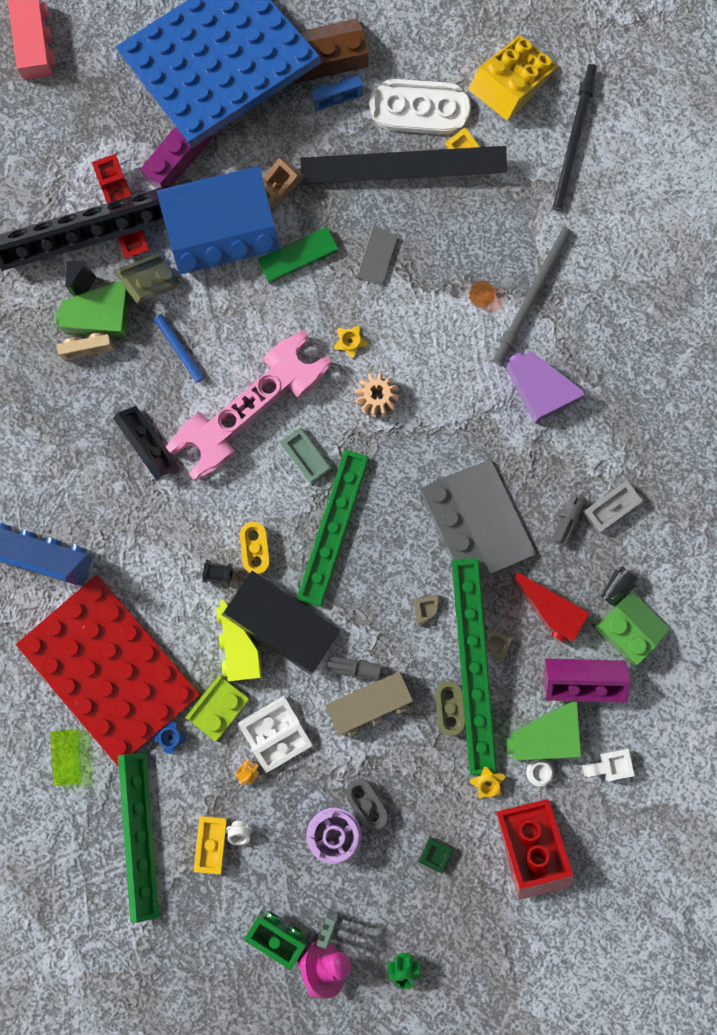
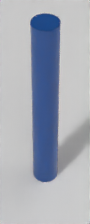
(179, 348)

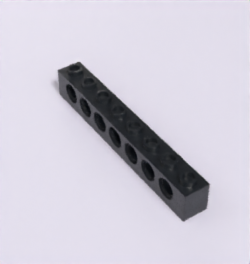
(81, 229)

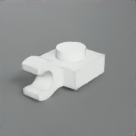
(613, 765)

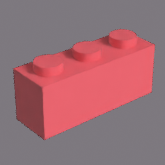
(31, 38)

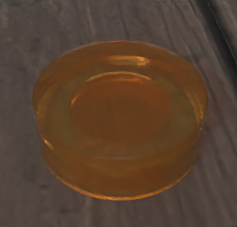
(481, 294)

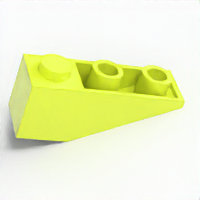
(241, 653)

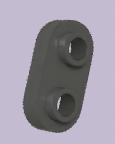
(366, 804)

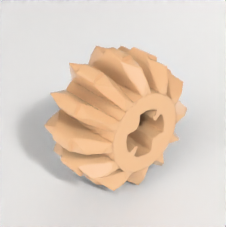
(366, 395)

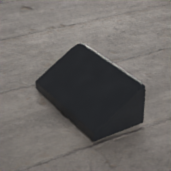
(78, 277)

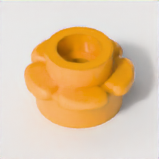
(247, 772)

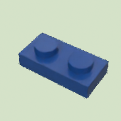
(343, 91)

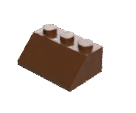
(340, 49)

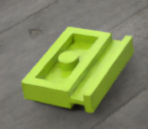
(217, 708)

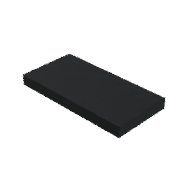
(281, 622)

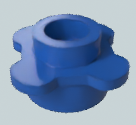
(170, 745)

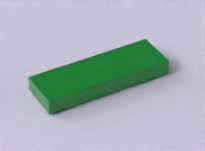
(297, 255)

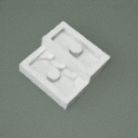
(275, 734)

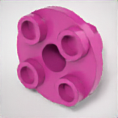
(324, 970)

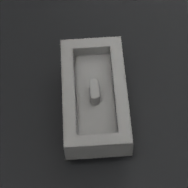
(612, 506)

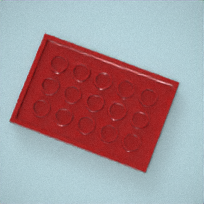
(107, 669)

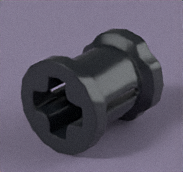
(217, 573)

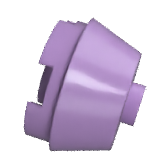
(334, 835)

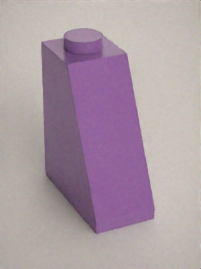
(541, 386)

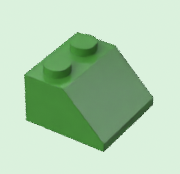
(632, 629)

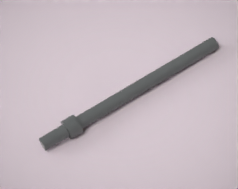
(509, 338)

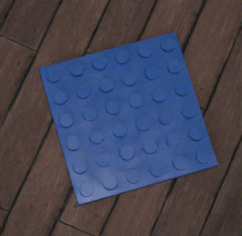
(216, 61)

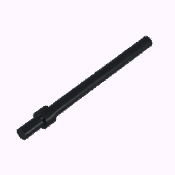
(585, 92)

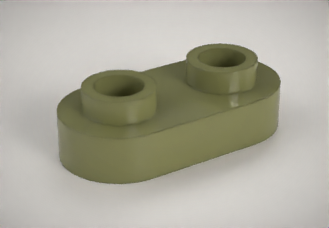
(449, 708)

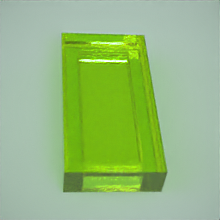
(66, 757)

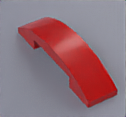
(114, 188)

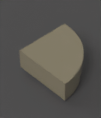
(426, 608)
(498, 644)

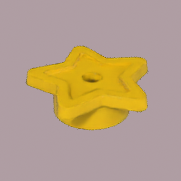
(347, 334)
(488, 790)

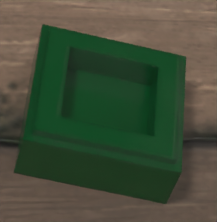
(435, 855)

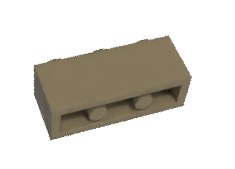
(369, 704)

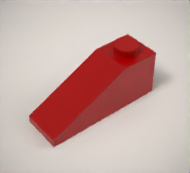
(555, 612)

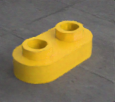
(253, 549)

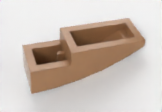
(281, 181)

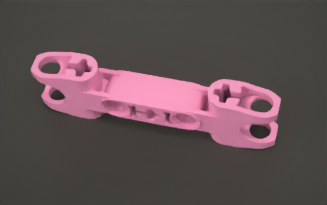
(213, 438)

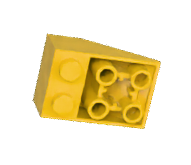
(512, 77)

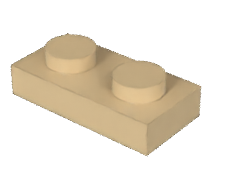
(75, 348)

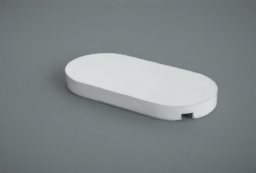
(420, 106)

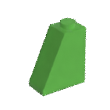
(96, 311)
(548, 736)

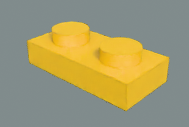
(210, 844)

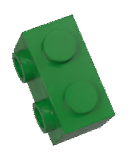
(276, 939)

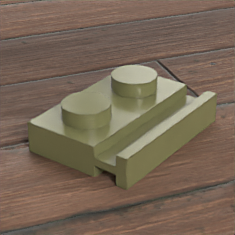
(147, 278)

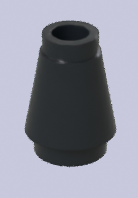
(619, 585)

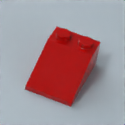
(534, 849)

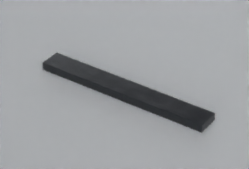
(404, 165)

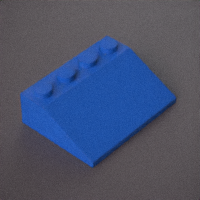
(218, 220)
(44, 556)

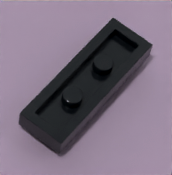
(146, 443)

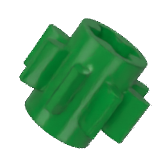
(404, 971)

